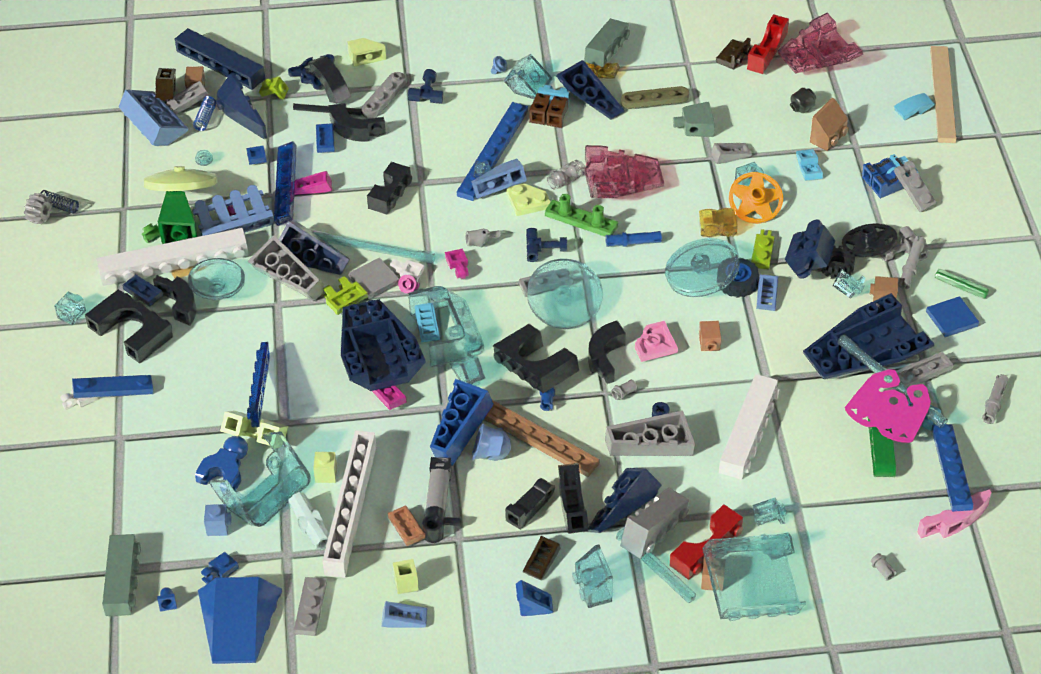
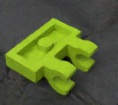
(348, 295)

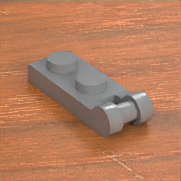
(914, 186)

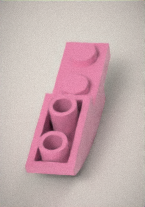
(951, 522)

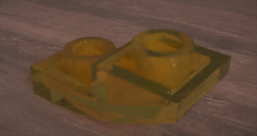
(608, 71)

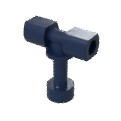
(426, 90)
(535, 244)

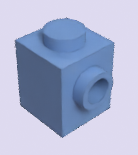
(217, 520)

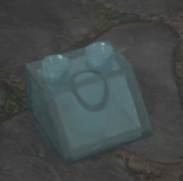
(527, 77)
(594, 578)

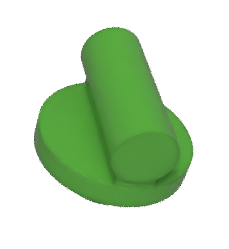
(150, 232)

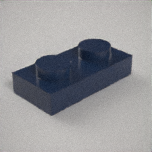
(142, 290)

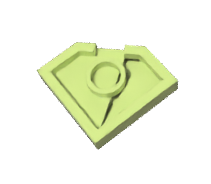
(527, 199)

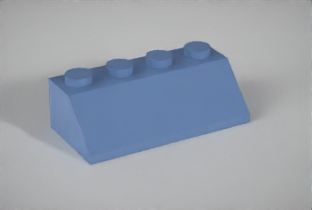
(152, 117)

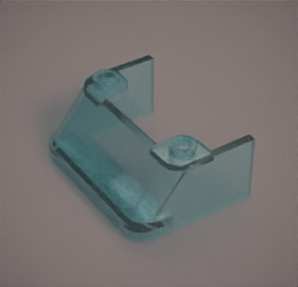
(462, 338)
(271, 495)

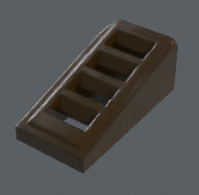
(542, 543)

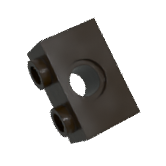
(165, 83)

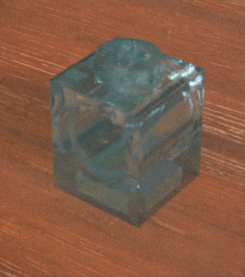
(70, 308)

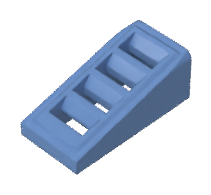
(767, 280)
(395, 621)

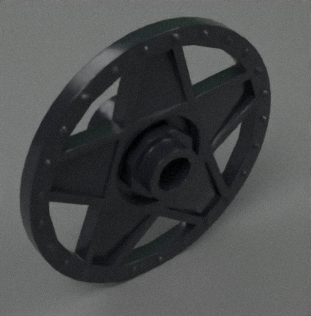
(869, 239)

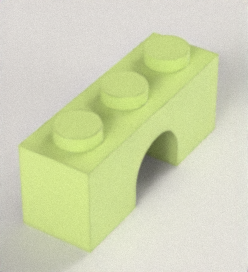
(238, 424)

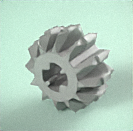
(38, 208)

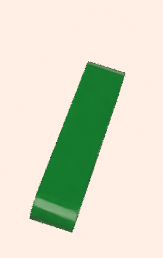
(882, 453)

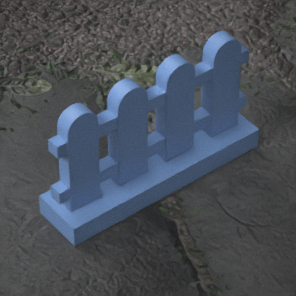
(248, 220)

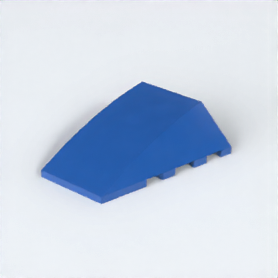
(237, 616)

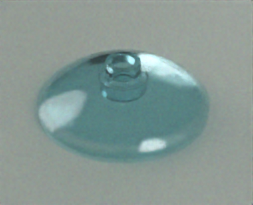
(216, 279)

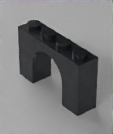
(122, 307)
(539, 374)

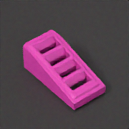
(314, 183)

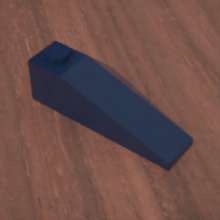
(585, 84)
(239, 107)
(312, 249)
(630, 492)

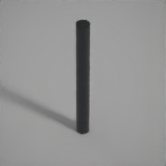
(325, 109)

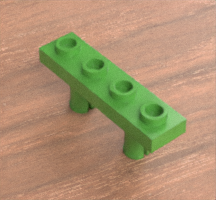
(592, 222)

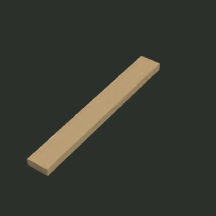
(943, 94)

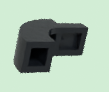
(180, 291)

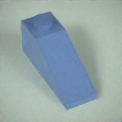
(499, 178)

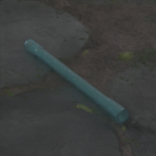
(419, 255)
(851, 347)

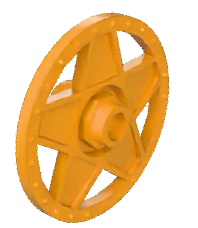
(756, 197)

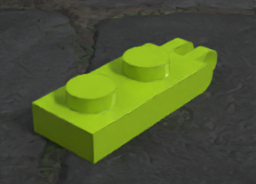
(763, 250)

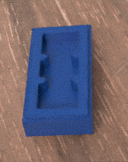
(325, 138)

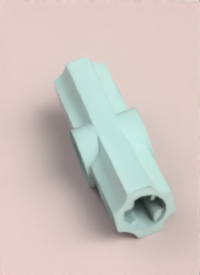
(309, 520)

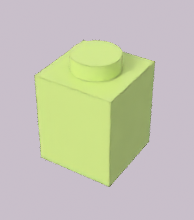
(325, 467)
(405, 576)

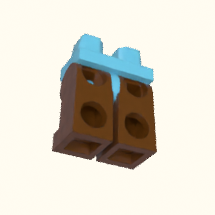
(549, 104)

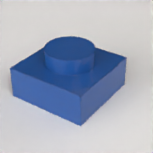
(256, 155)

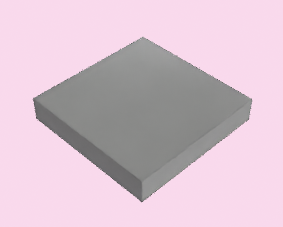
(374, 277)

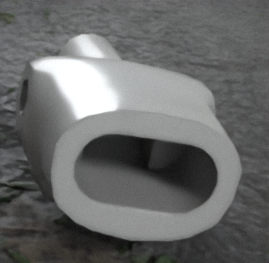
(480, 236)

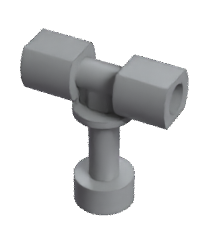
(907, 237)

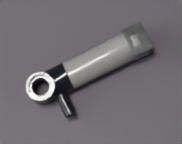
(436, 500)

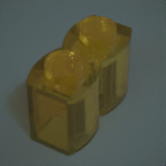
(718, 222)

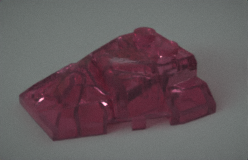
(818, 47)
(618, 174)

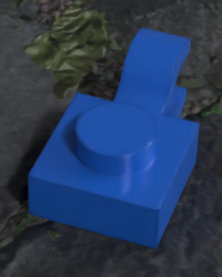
(220, 566)

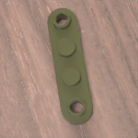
(654, 97)

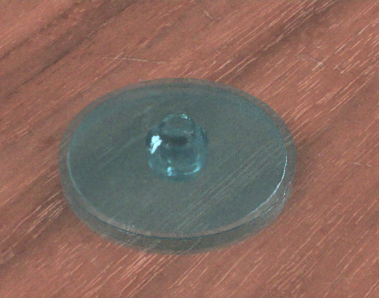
(702, 267)
(564, 293)

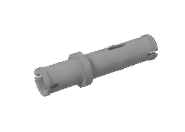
(909, 268)
(993, 403)

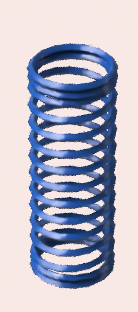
(201, 110)

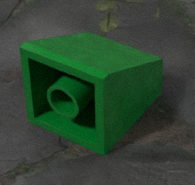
(176, 218)

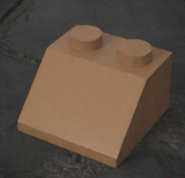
(828, 125)

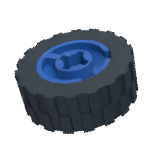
(745, 280)

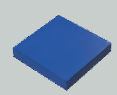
(952, 316)

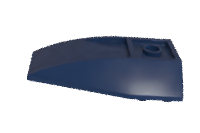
(876, 330)
(378, 347)

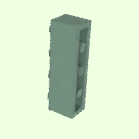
(606, 42)
(120, 575)

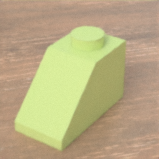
(365, 51)

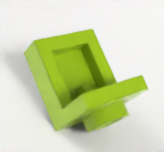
(274, 85)

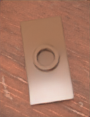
(406, 525)

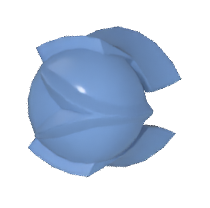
(491, 444)

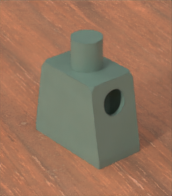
(696, 120)

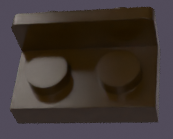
(734, 53)

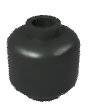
(803, 100)

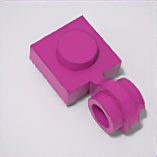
(459, 261)

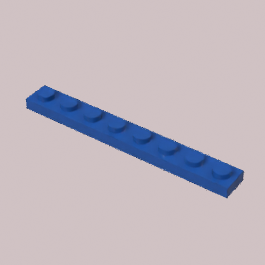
(495, 146)

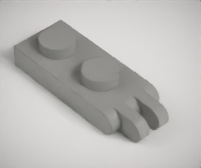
(187, 98)

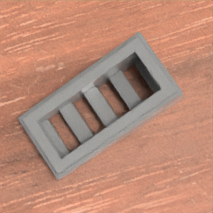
(729, 152)

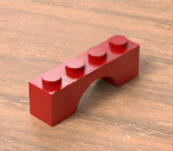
(762, 54)
(689, 557)

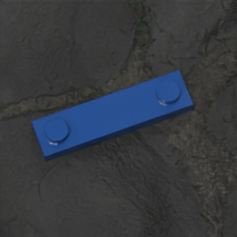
(112, 386)

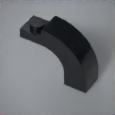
(330, 78)
(354, 128)
(601, 343)
(571, 498)

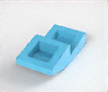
(912, 105)
(809, 164)

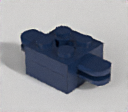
(810, 249)

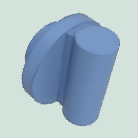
(499, 64)

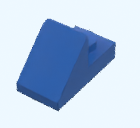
(533, 600)

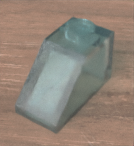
(468, 370)

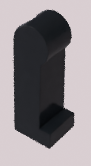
(529, 503)

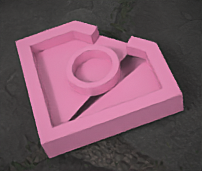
(655, 342)

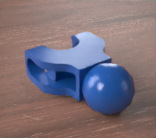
(224, 462)

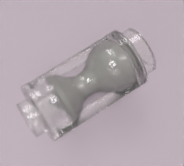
(559, 178)

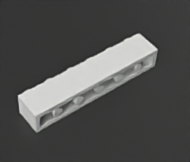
(749, 426)

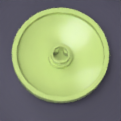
(180, 179)

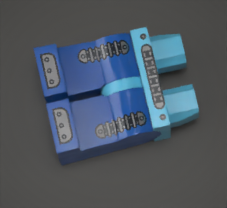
(883, 175)

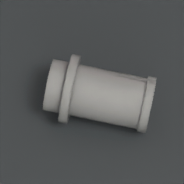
(619, 392)
(879, 562)

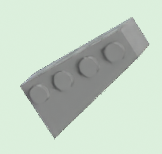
(651, 436)

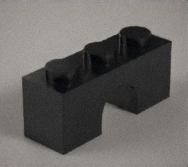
(384, 197)

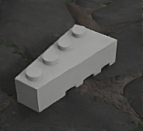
(283, 266)
(653, 522)

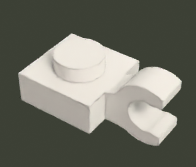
(407, 268)
(69, 401)

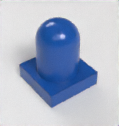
(166, 600)

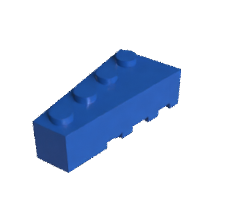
(460, 419)

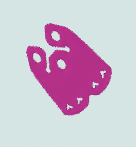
(883, 414)

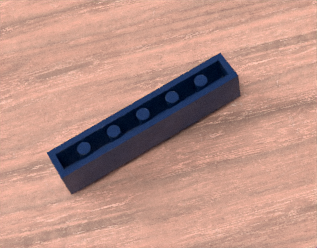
(219, 58)

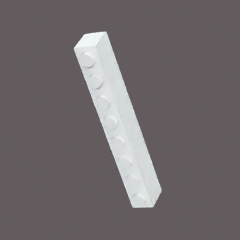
(171, 256)
(349, 504)

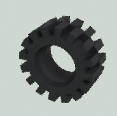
(843, 256)

